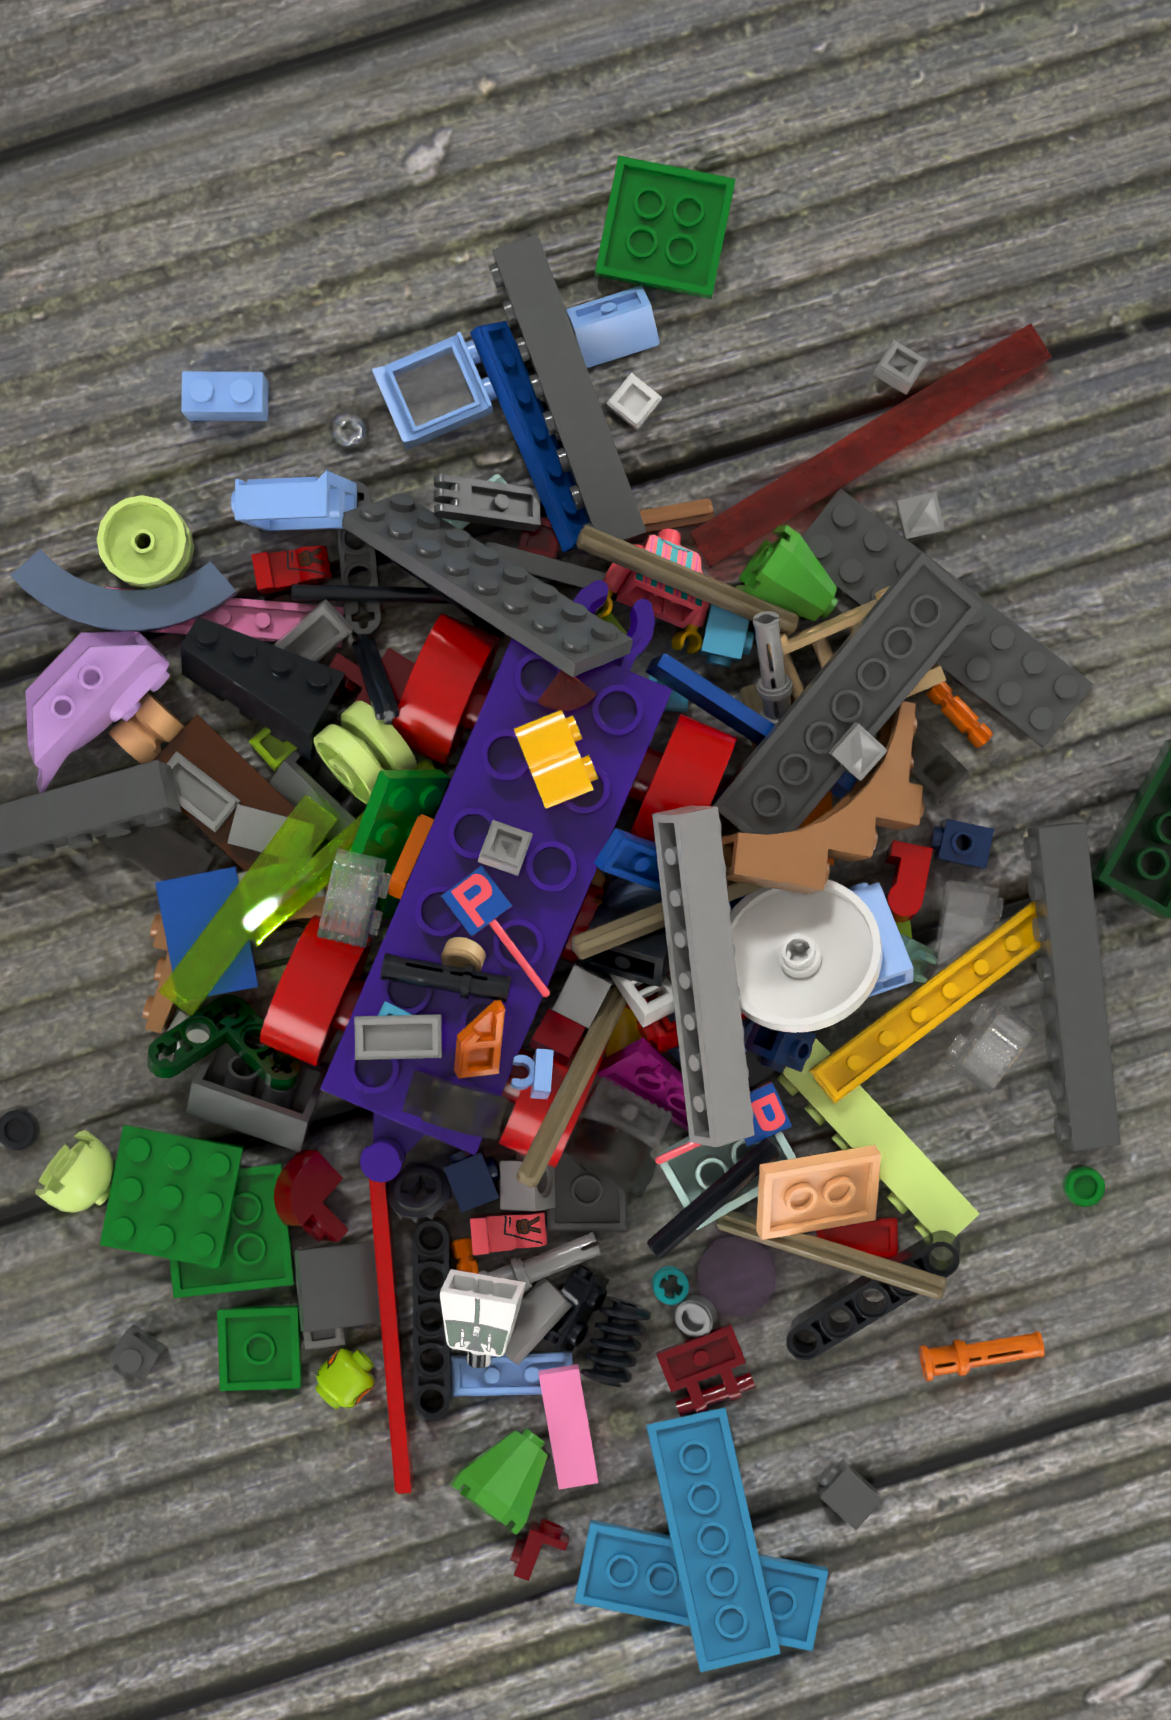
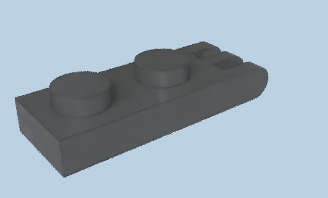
(486, 502)

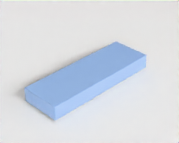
(503, 1375)

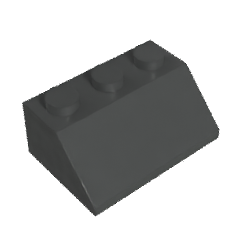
(301, 777)
(237, 1098)

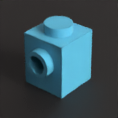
(725, 637)

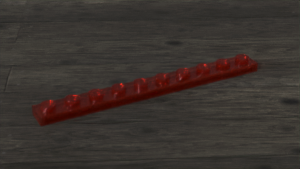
(870, 445)

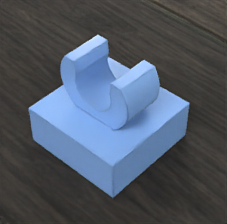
(539, 1073)

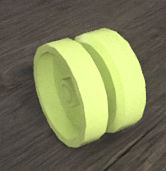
(123, 536)
(362, 749)

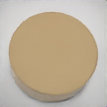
(463, 951)

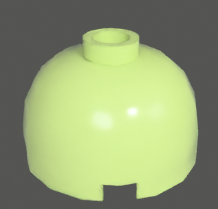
(78, 1175)

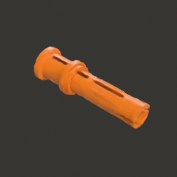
(961, 1357)

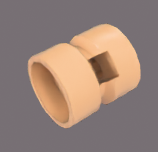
(146, 730)

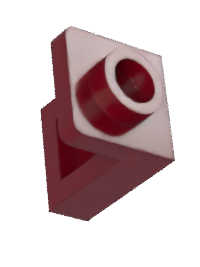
(527, 1550)

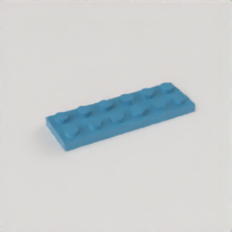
(712, 1540)
(638, 1576)

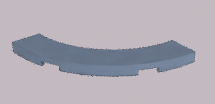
(123, 609)

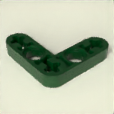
(229, 1031)

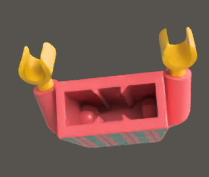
(666, 601)

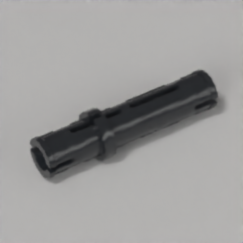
(445, 977)

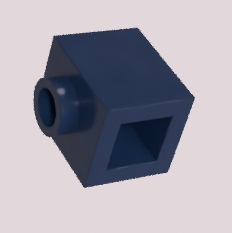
(962, 843)
(472, 1178)

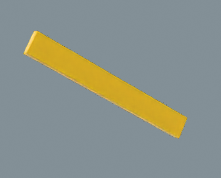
(927, 1006)

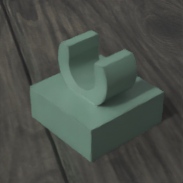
(920, 957)

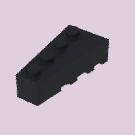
(265, 682)

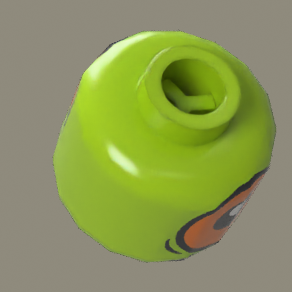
(345, 1378)

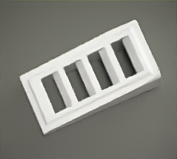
(646, 1012)

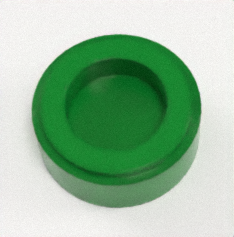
(1083, 1186)

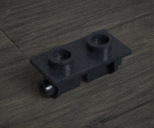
(585, 1296)

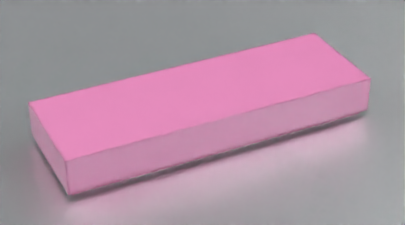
(568, 1426)

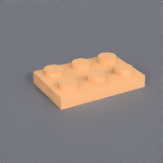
(818, 1192)

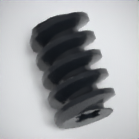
(617, 1342)

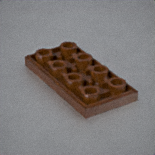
(226, 766)

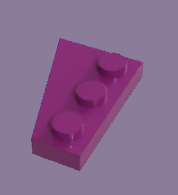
(649, 1075)

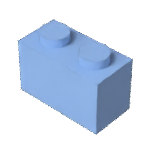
(224, 396)

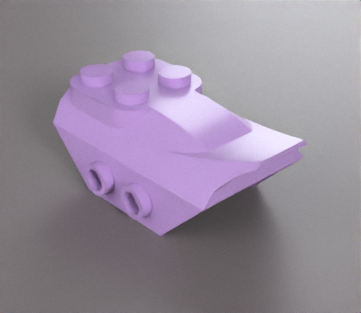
(87, 690)

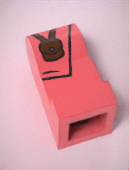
(507, 1231)

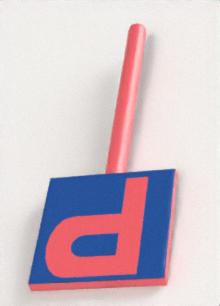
(478, 903)
(768, 1120)

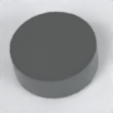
(696, 1316)

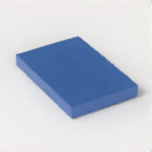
(188, 908)

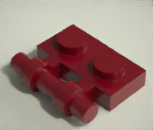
(702, 1358)

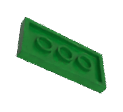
(391, 814)

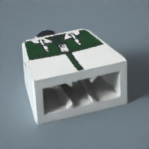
(480, 1314)

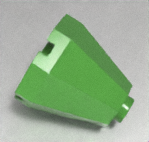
(789, 576)
(504, 1478)

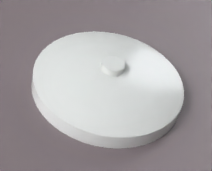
(804, 956)

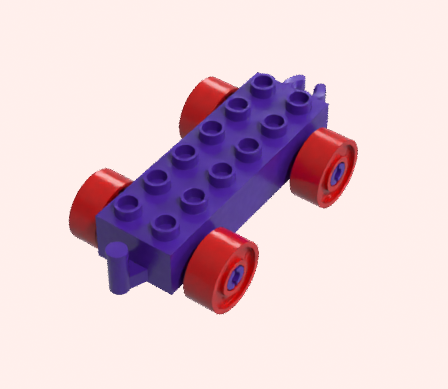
(492, 782)

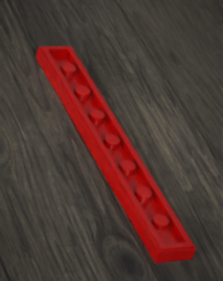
(391, 1337)

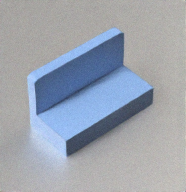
(614, 326)

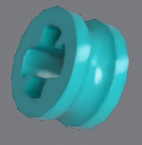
(659, 1291)

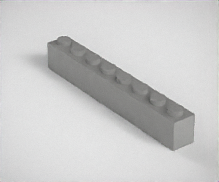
(703, 974)

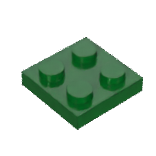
(259, 1348)

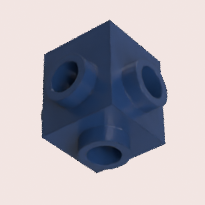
(780, 1048)

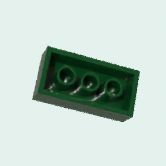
(1139, 853)

